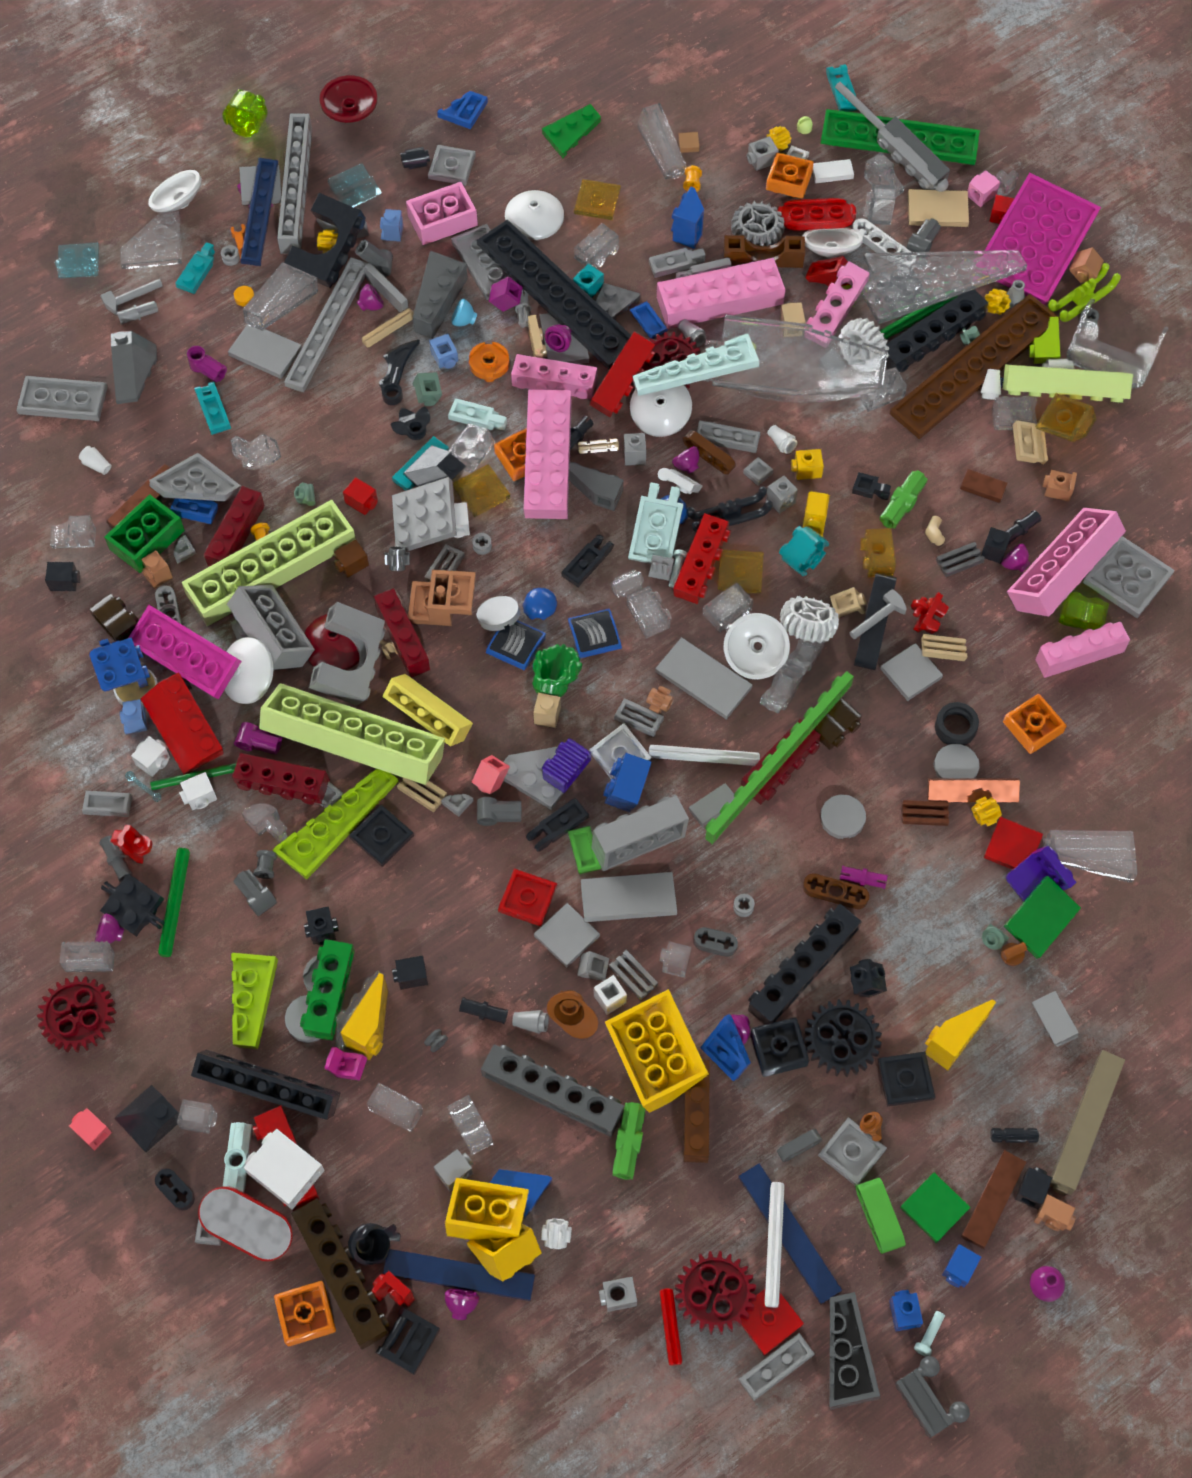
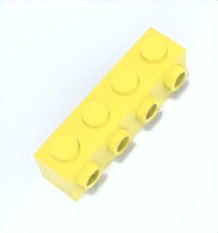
(427, 709)

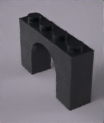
(327, 265)

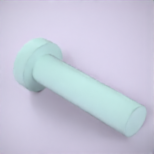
(680, 556)
(924, 1347)

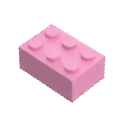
(442, 213)

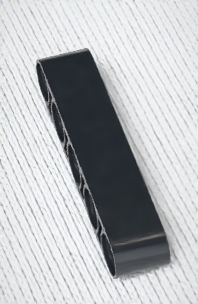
(871, 640)

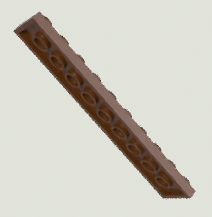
(967, 370)

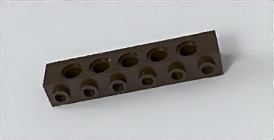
(364, 1332)

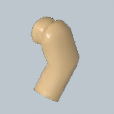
(933, 532)

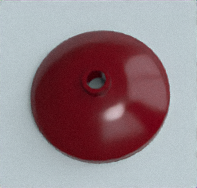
(348, 98)
(335, 651)

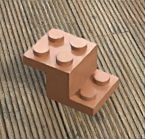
(442, 597)

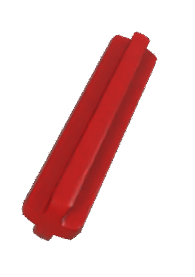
(670, 1326)

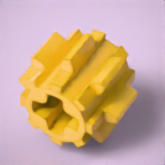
(780, 137)
(326, 240)
(997, 301)
(986, 811)

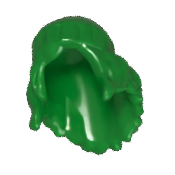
(555, 670)

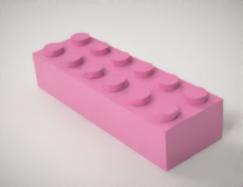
(721, 293)
(547, 454)
(1066, 561)

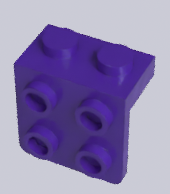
(1034, 868)

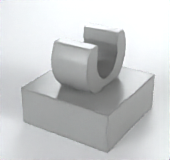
(661, 567)

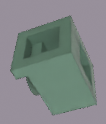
(427, 388)

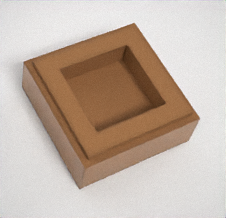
(688, 142)

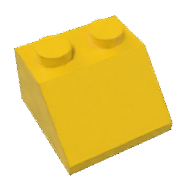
(506, 1255)

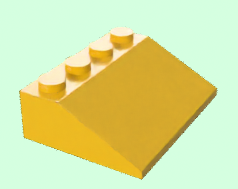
(657, 1050)

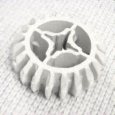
(862, 331)
(809, 619)

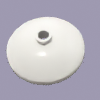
(175, 192)
(535, 214)
(833, 242)
(664, 418)
(740, 647)
(254, 672)

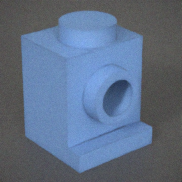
(391, 225)
(445, 355)
(133, 716)

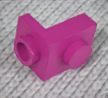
(345, 1064)

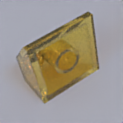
(1067, 418)

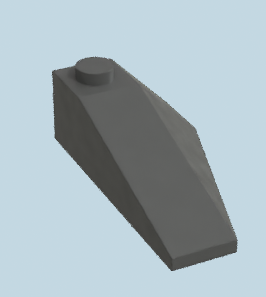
(132, 364)

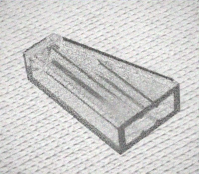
(661, 141)
(279, 295)
(1096, 851)

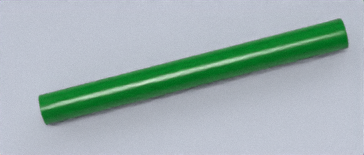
(176, 780)

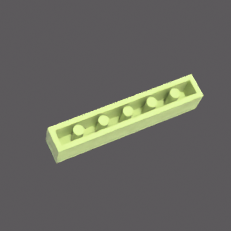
(1068, 382)

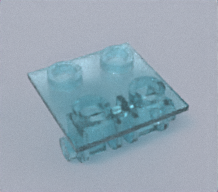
(78, 260)

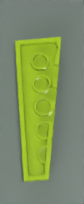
(322, 835)

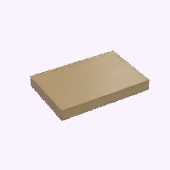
(946, 207)

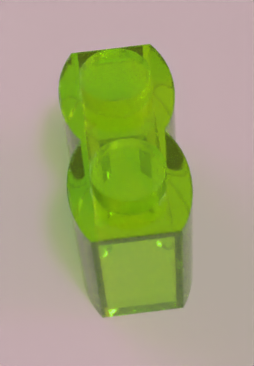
(1083, 612)

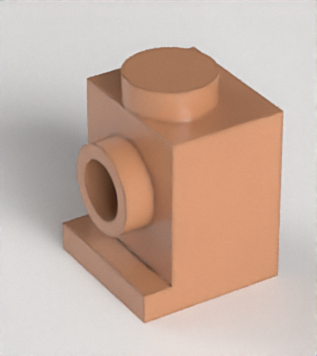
(1059, 485)
(156, 570)
(1056, 1214)

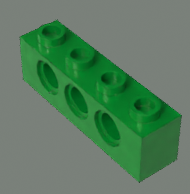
(325, 1025)

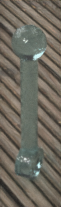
(130, 776)

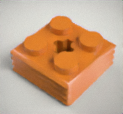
(789, 175)
(508, 454)
(1034, 711)
(290, 1306)

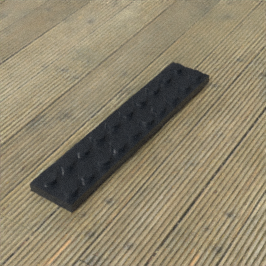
(555, 292)

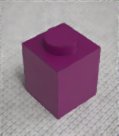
(505, 294)

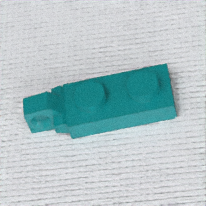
(196, 269)

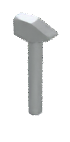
(112, 302)
(894, 602)

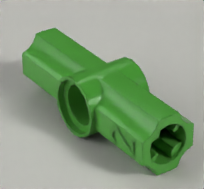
(903, 499)
(629, 1141)

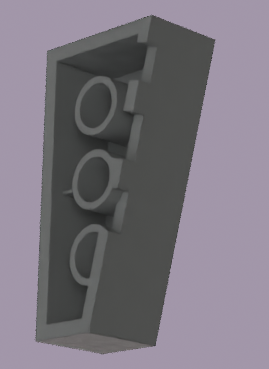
(438, 292)
(850, 1360)

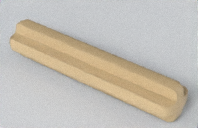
(388, 327)

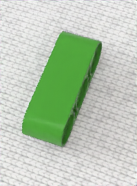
(880, 1215)

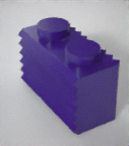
(565, 765)

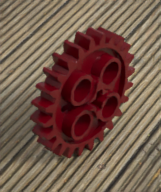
(663, 345)
(71, 994)
(736, 1300)

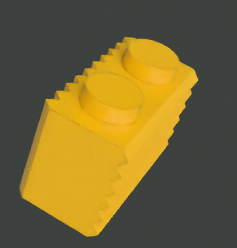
(816, 511)

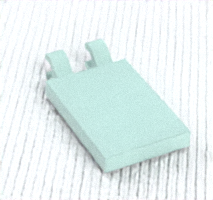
(656, 525)

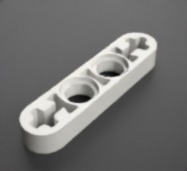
(873, 231)

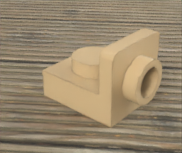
(848, 602)

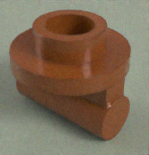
(1013, 953)
(871, 1125)

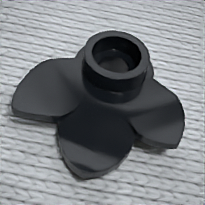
(411, 422)

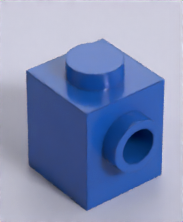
(905, 1310)

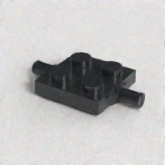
(132, 904)

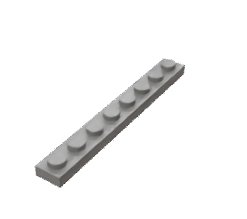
(326, 326)

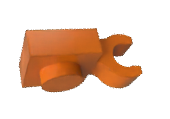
(239, 238)

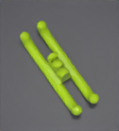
(1083, 294)

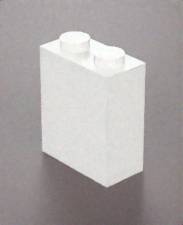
(283, 1168)

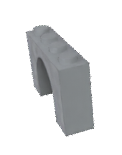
(366, 633)

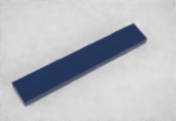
(259, 212)
(793, 1238)
(457, 1275)

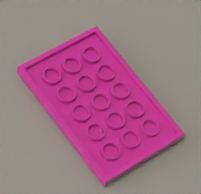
(1047, 231)

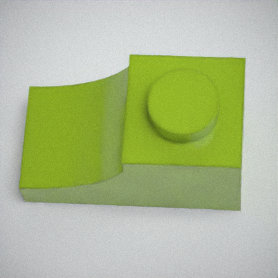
(1047, 345)

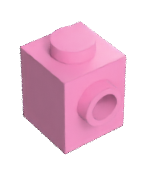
(983, 188)

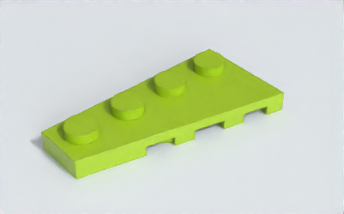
(252, 989)

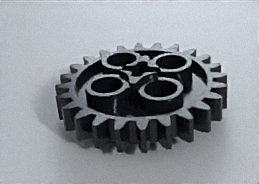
(824, 1048)

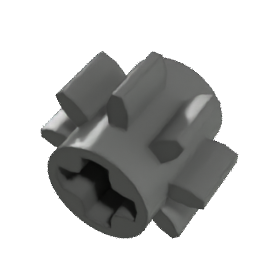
(396, 558)

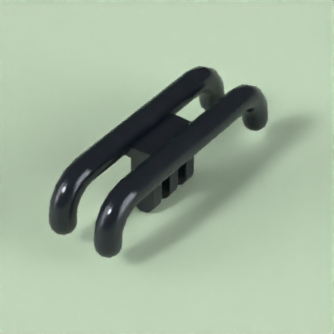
(732, 510)

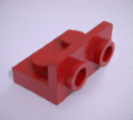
(390, 1284)

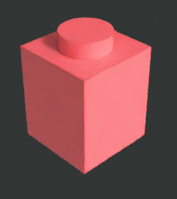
(490, 774)
(89, 1128)

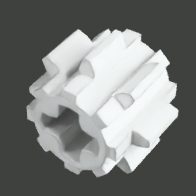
(556, 1233)

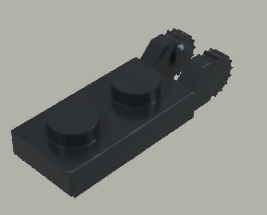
(586, 561)
(558, 824)

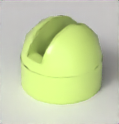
(804, 125)

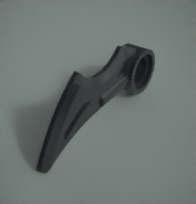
(396, 362)

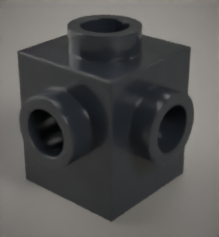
(320, 925)
(868, 978)

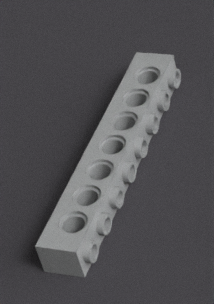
(294, 182)

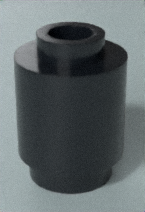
(415, 158)

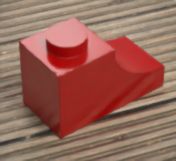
(826, 271)

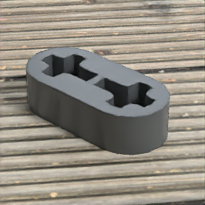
(716, 936)
(799, 1145)

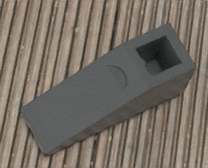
(598, 487)

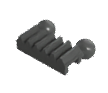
(924, 1402)

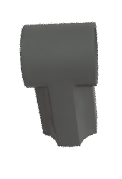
(924, 237)
(380, 259)
(493, 811)
(257, 896)

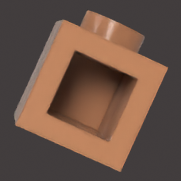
(1086, 265)

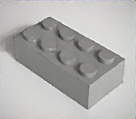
(269, 620)
(639, 832)

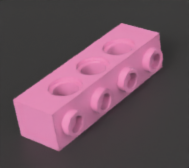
(849, 274)

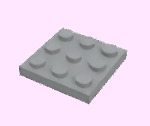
(424, 515)
(1128, 576)

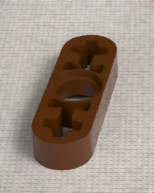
(710, 452)
(817, 893)

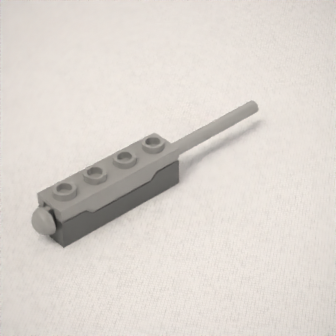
(905, 147)

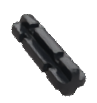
(1014, 1135)

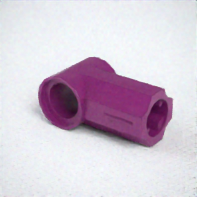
(205, 364)
(251, 737)

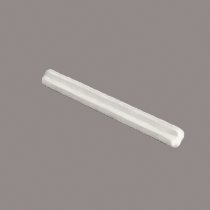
(704, 755)
(774, 1244)

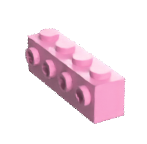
(554, 375)
(1082, 649)

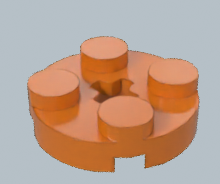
(493, 370)

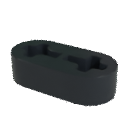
(178, 1185)

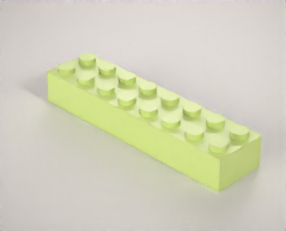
(270, 560)
(352, 733)

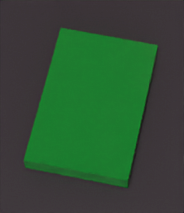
(1042, 917)

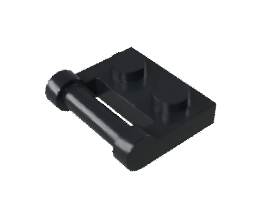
(414, 1345)

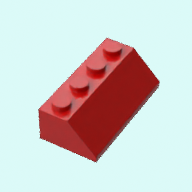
(181, 724)

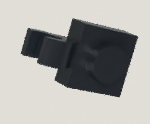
(868, 485)

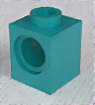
(590, 280)

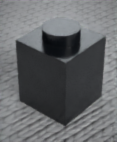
(996, 545)
(62, 576)
(410, 972)
(1034, 1187)

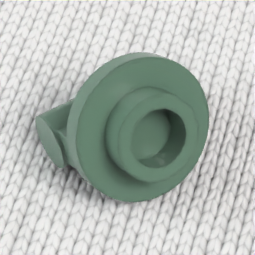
(969, 335)
(305, 494)
(994, 937)

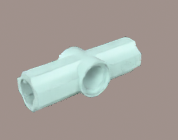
(238, 1145)

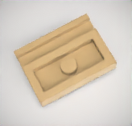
(536, 336)
(1029, 443)

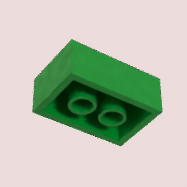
(143, 531)

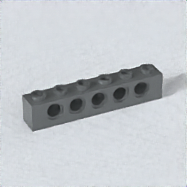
(537, 1091)

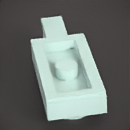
(476, 414)

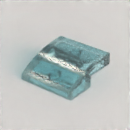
(354, 186)

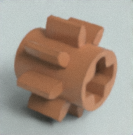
(659, 699)

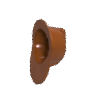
(572, 1014)

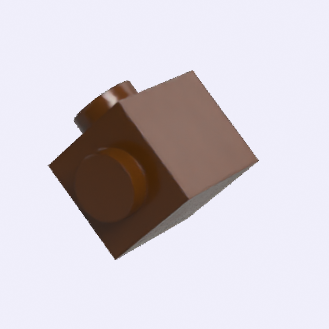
(350, 559)

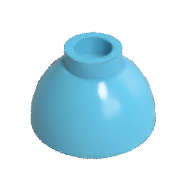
(463, 314)

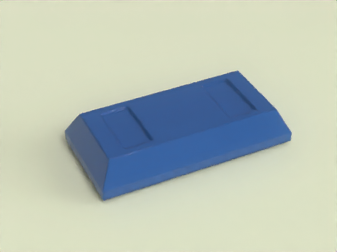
(648, 320)

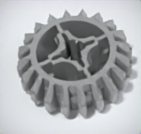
(759, 220)

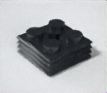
(787, 1034)

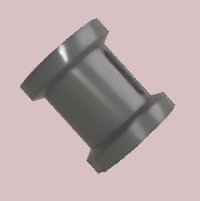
(265, 864)

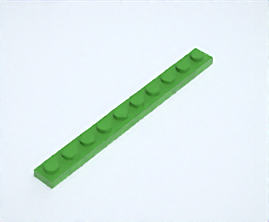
(774, 762)

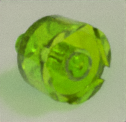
(245, 113)

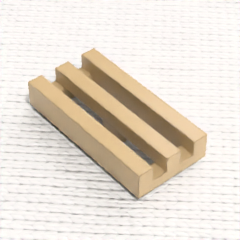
(943, 644)
(432, 807)

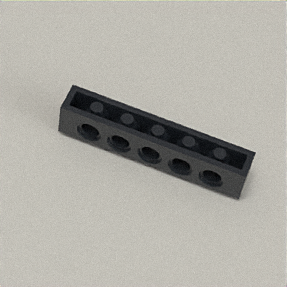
(935, 330)
(770, 1011)
(265, 1084)

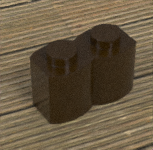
(114, 618)
(838, 723)

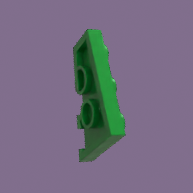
(570, 129)

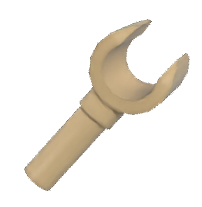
(388, 647)

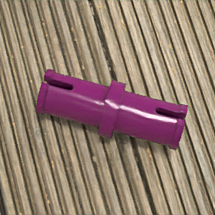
(863, 877)

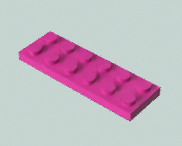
(184, 652)

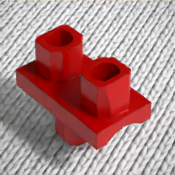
(926, 611)
(132, 843)

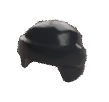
(371, 1243)

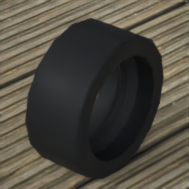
(958, 709)

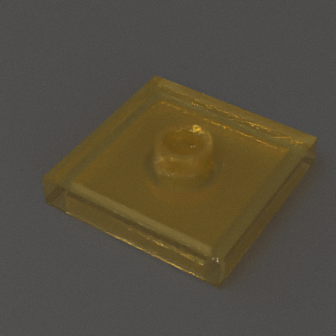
(597, 199)
(481, 490)
(741, 568)

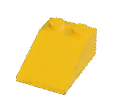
(366, 1025)
(953, 1036)
(485, 1210)

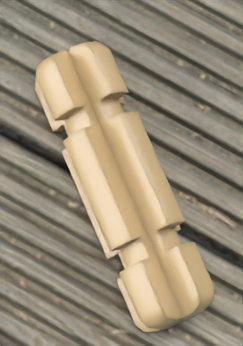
(598, 445)

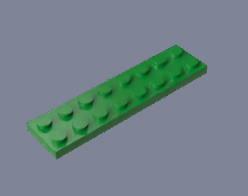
(857, 132)

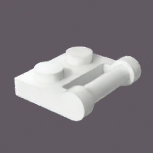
(683, 482)

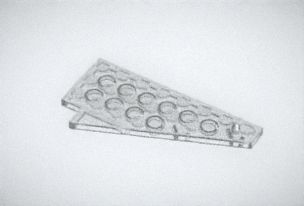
(919, 279)

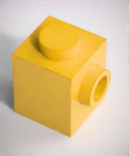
(807, 464)

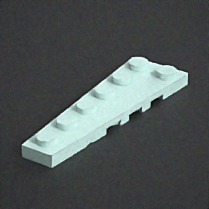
(732, 357)

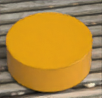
(243, 295)

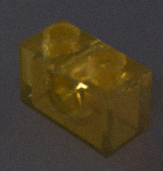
(878, 541)

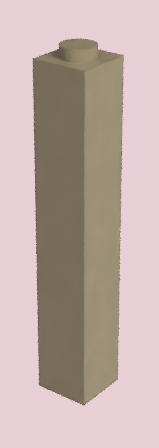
(1086, 1123)

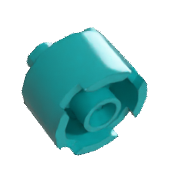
(804, 550)

